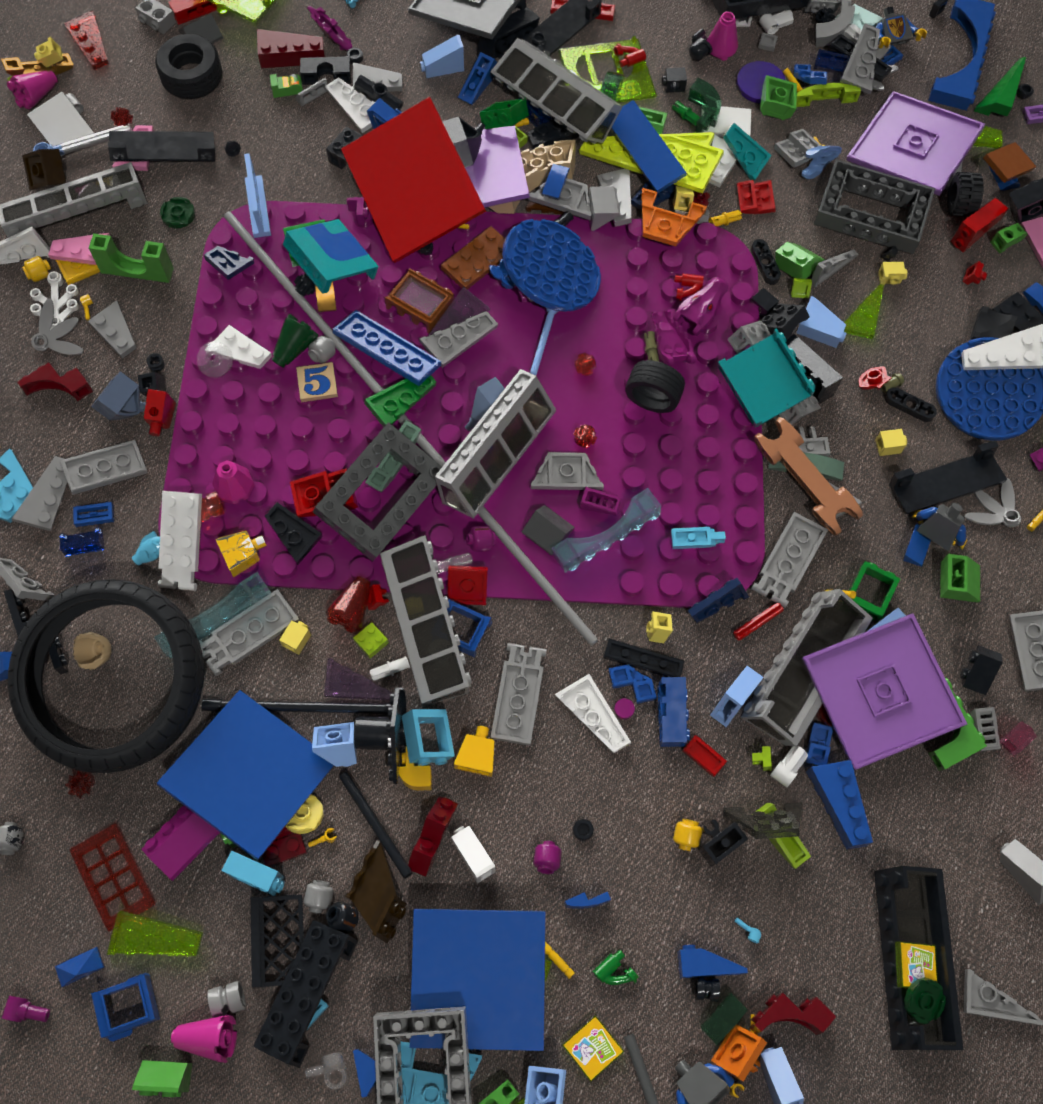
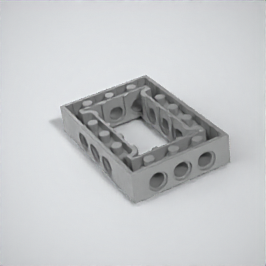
(388, 1061)

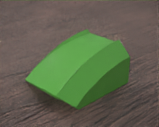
(778, 98)

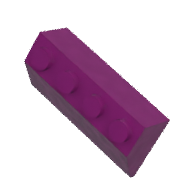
(179, 842)

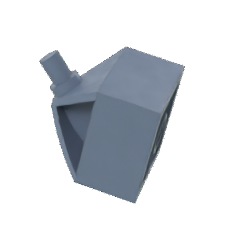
(484, 398)
(119, 399)

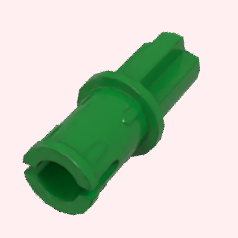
(686, 113)

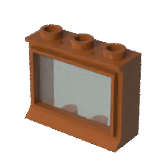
(420, 299)

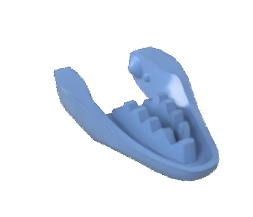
(821, 158)

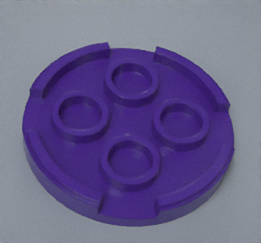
(752, 77)

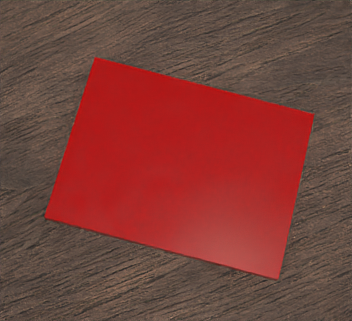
(413, 180)

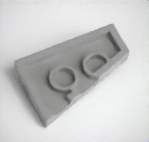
(390, 79)
(113, 329)
(21, 585)

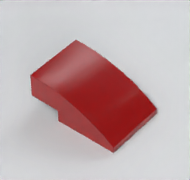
(311, 489)

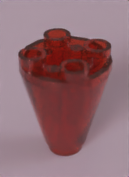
(350, 606)

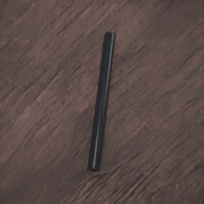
(375, 824)

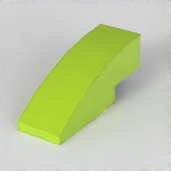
(789, 847)

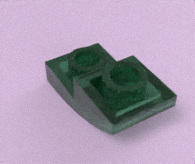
(724, 1018)

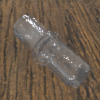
(460, 560)

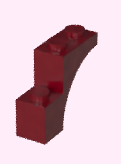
(47, 378)
(432, 835)
(810, 1014)

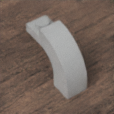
(828, 31)

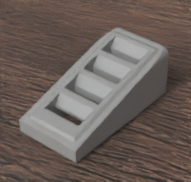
(992, 728)

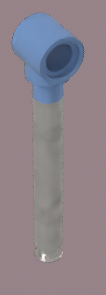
(83, 142)

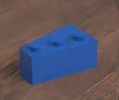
(672, 712)

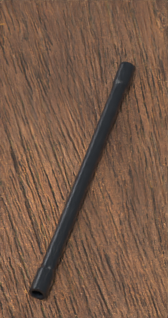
(324, 707)

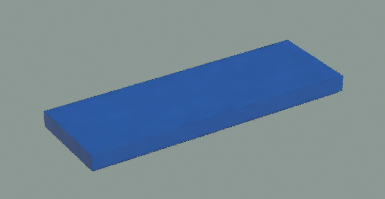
(647, 148)
(387, 347)

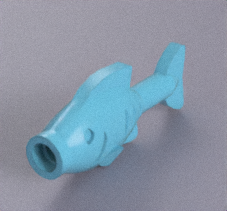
(148, 549)

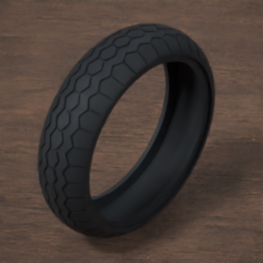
(30, 654)

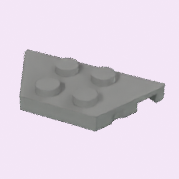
(572, 199)
(566, 472)

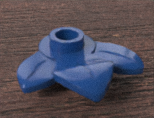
(500, 273)

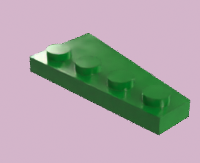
(397, 399)

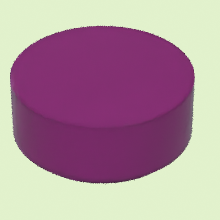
(624, 708)

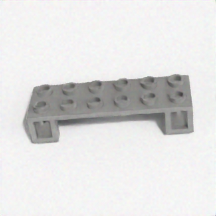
(754, 333)

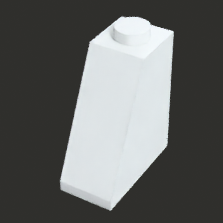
(473, 853)

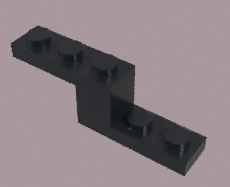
(20, 618)

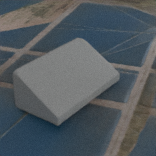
(311, 92)

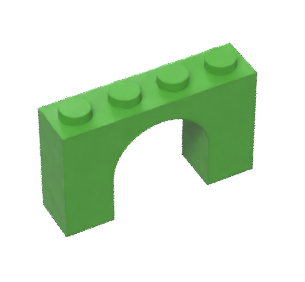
(154, 266)
(962, 744)

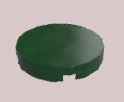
(177, 212)
(924, 1000)

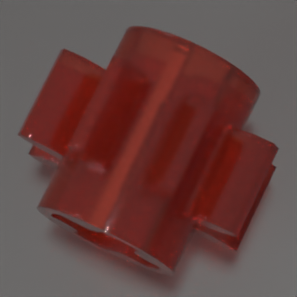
(121, 116)
(585, 364)
(585, 436)
(85, 784)

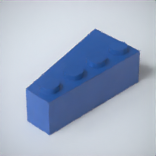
(842, 801)

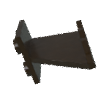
(376, 895)

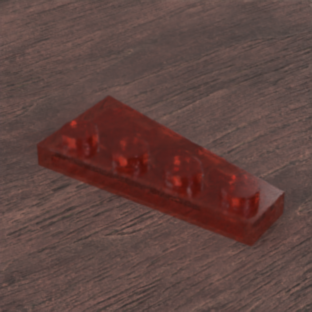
(87, 37)

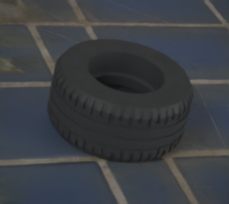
(186, 50)

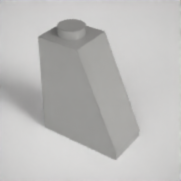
(1024, 868)

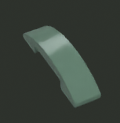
(827, 466)
(389, 468)

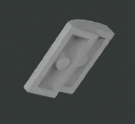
(795, 147)

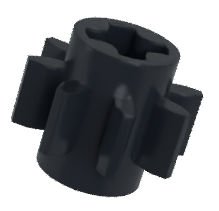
(825, 15)
(304, 285)

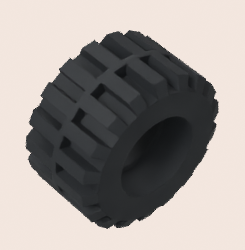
(965, 194)

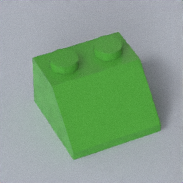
(796, 260)

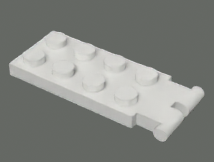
(179, 539)

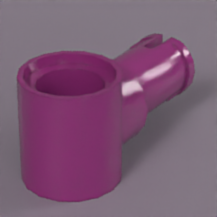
(20, 1009)

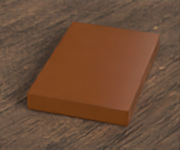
(1009, 162)

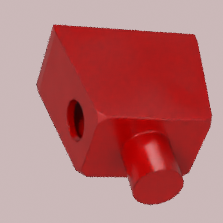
(158, 411)

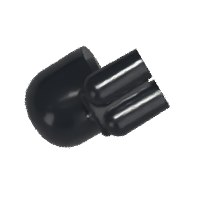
(699, 46)

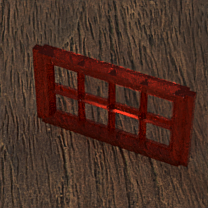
(95, 842)

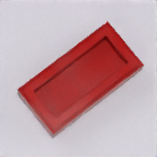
(704, 756)

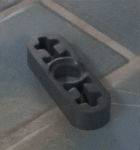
(765, 269)
(911, 411)

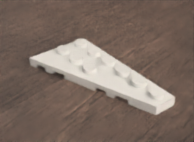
(1013, 351)

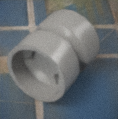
(226, 999)

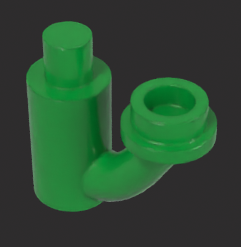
(609, 966)

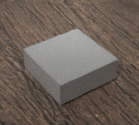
(767, 42)

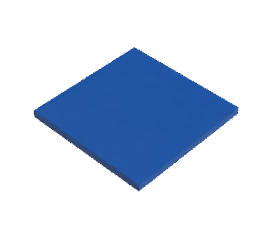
(246, 774)
(485, 963)

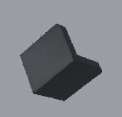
(765, 301)

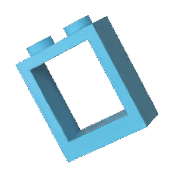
(414, 741)
(253, 873)

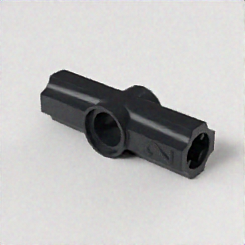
(377, 91)

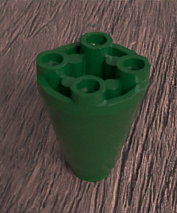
(292, 341)

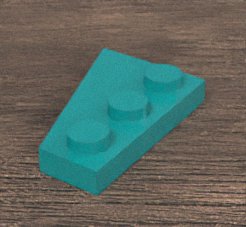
(747, 151)

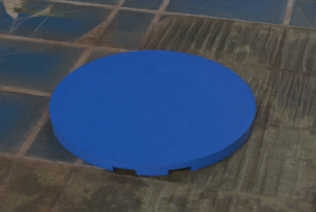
(551, 265)
(989, 402)

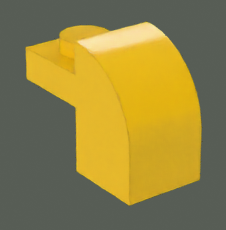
(415, 777)

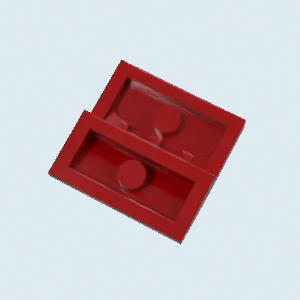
(756, 197)

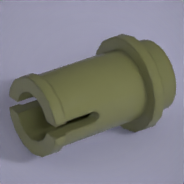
(897, 380)

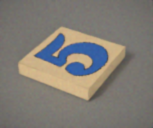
(317, 382)

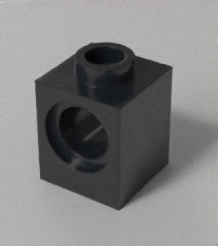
(674, 80)

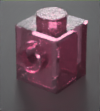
(1018, 738)

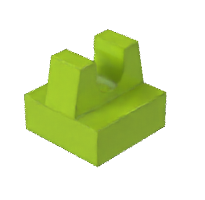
(801, 288)
(763, 758)

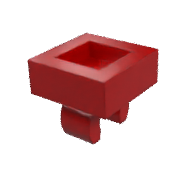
(975, 274)
(375, 597)

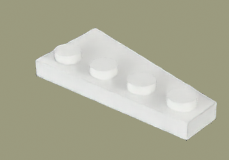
(351, 102)
(592, 709)

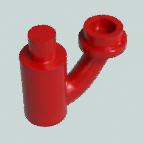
(635, 56)
(688, 280)

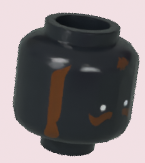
(342, 917)

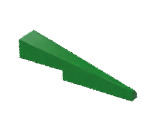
(1002, 95)

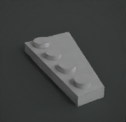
(861, 64)
(621, 181)
(44, 499)

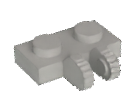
(814, 444)

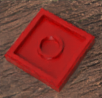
(467, 585)

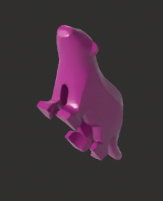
(330, 28)

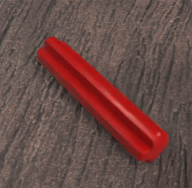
(758, 621)

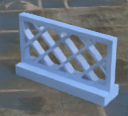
(256, 201)

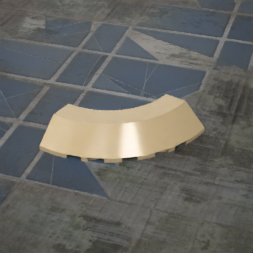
(538, 165)

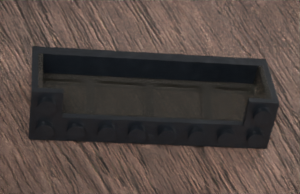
(915, 911)

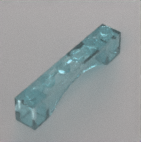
(576, 550)
(242, 597)

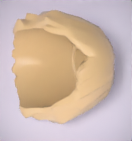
(91, 650)

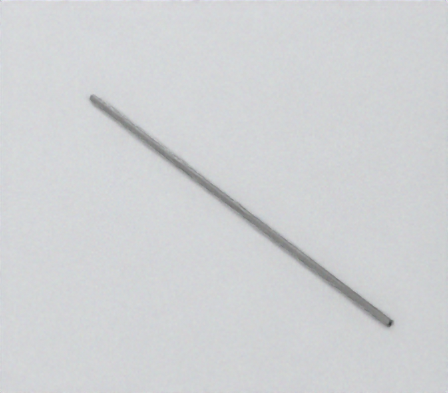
(422, 442)

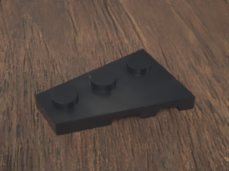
(548, 133)

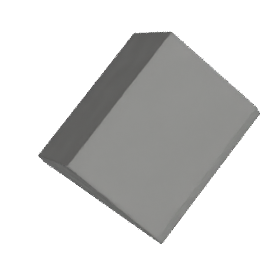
(603, 205)

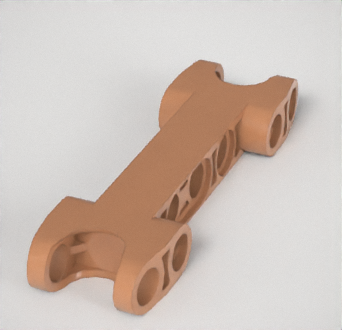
(807, 475)

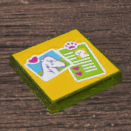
(914, 962)
(593, 1048)

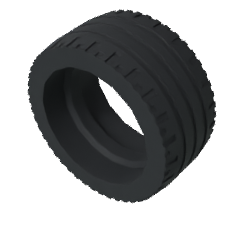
(655, 386)

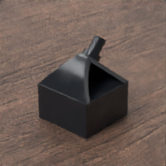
(465, 139)

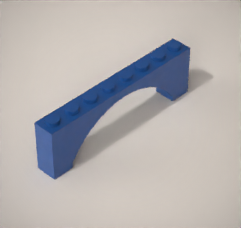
(959, 88)

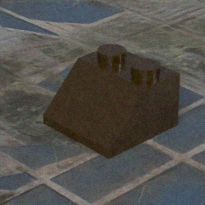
(44, 169)

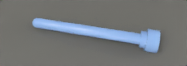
(542, 342)

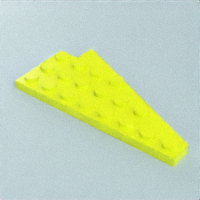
(690, 150)

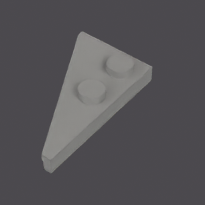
(830, 266)
(985, 1000)

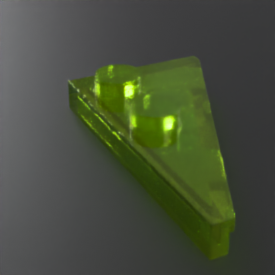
(864, 318)

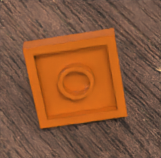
(739, 1052)

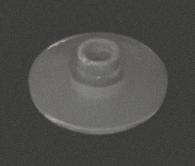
(221, 363)

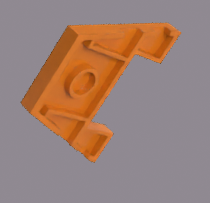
(667, 225)

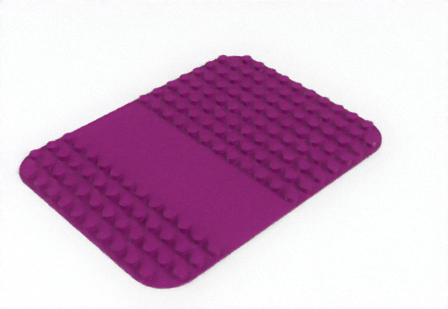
(692, 459)

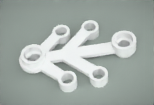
(55, 281)

